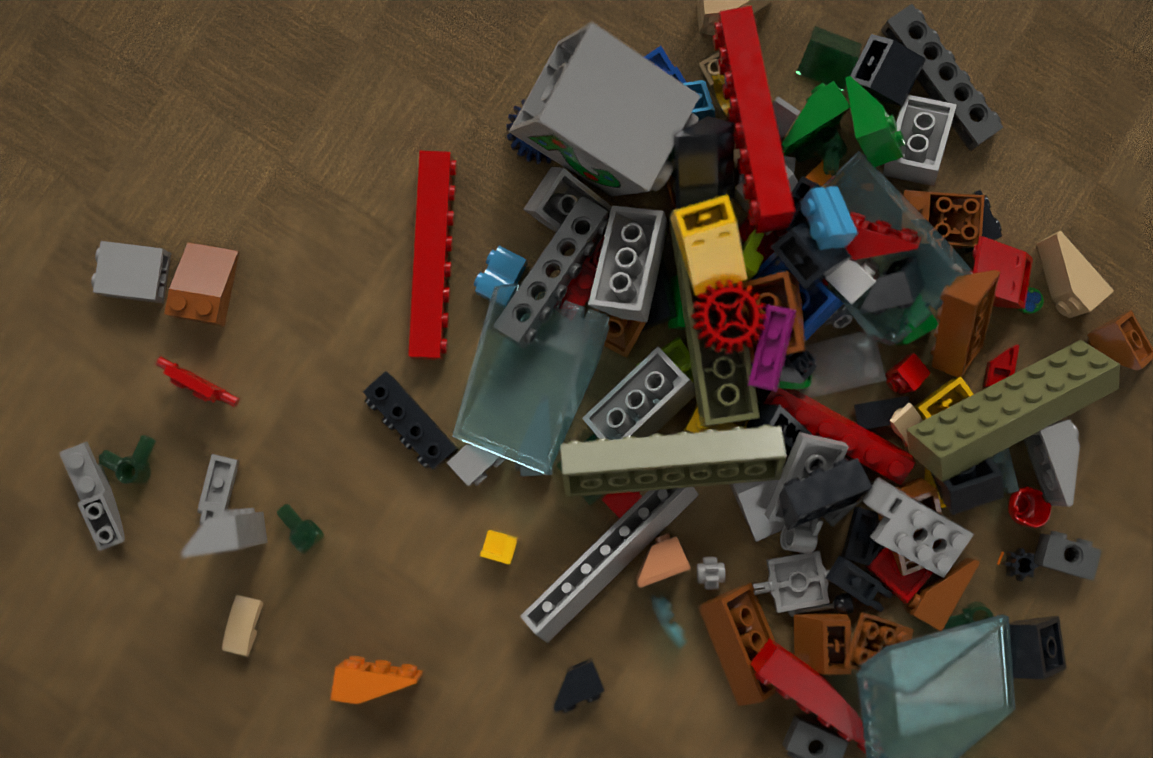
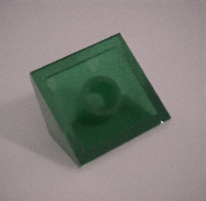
(829, 57)

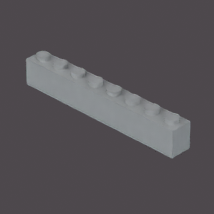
(605, 560)

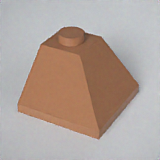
(662, 560)

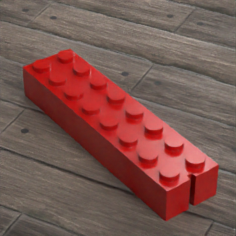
(753, 120)

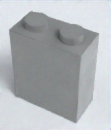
(131, 272)

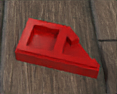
(1001, 366)

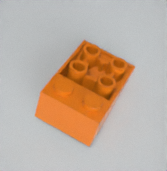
(362, 681)

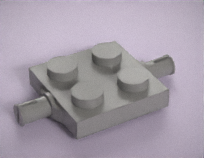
(796, 581)

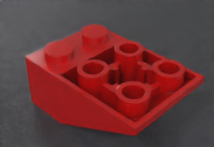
(879, 238)
(1014, 271)

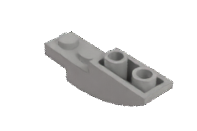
(95, 496)

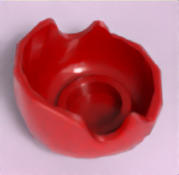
(1029, 508)

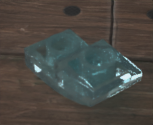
(664, 614)

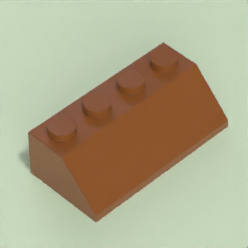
(963, 321)
(738, 634)

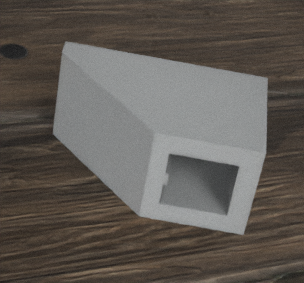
(473, 462)

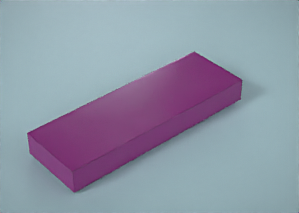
(772, 348)

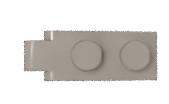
(217, 486)

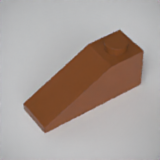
(937, 599)

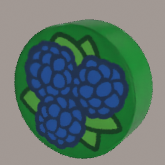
(1033, 302)

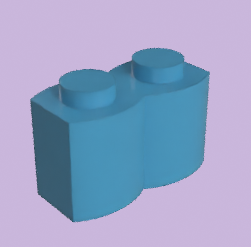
(502, 269)

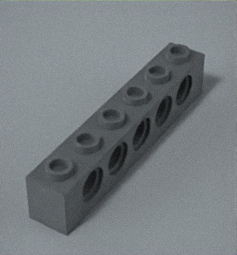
(958, 81)
(583, 215)

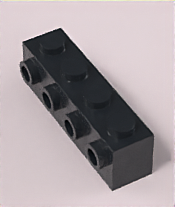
(409, 420)

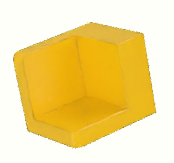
(499, 547)

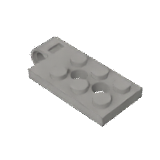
(805, 450)
(904, 517)

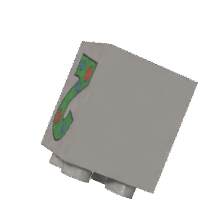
(606, 113)

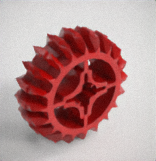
(743, 298)

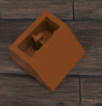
(823, 642)

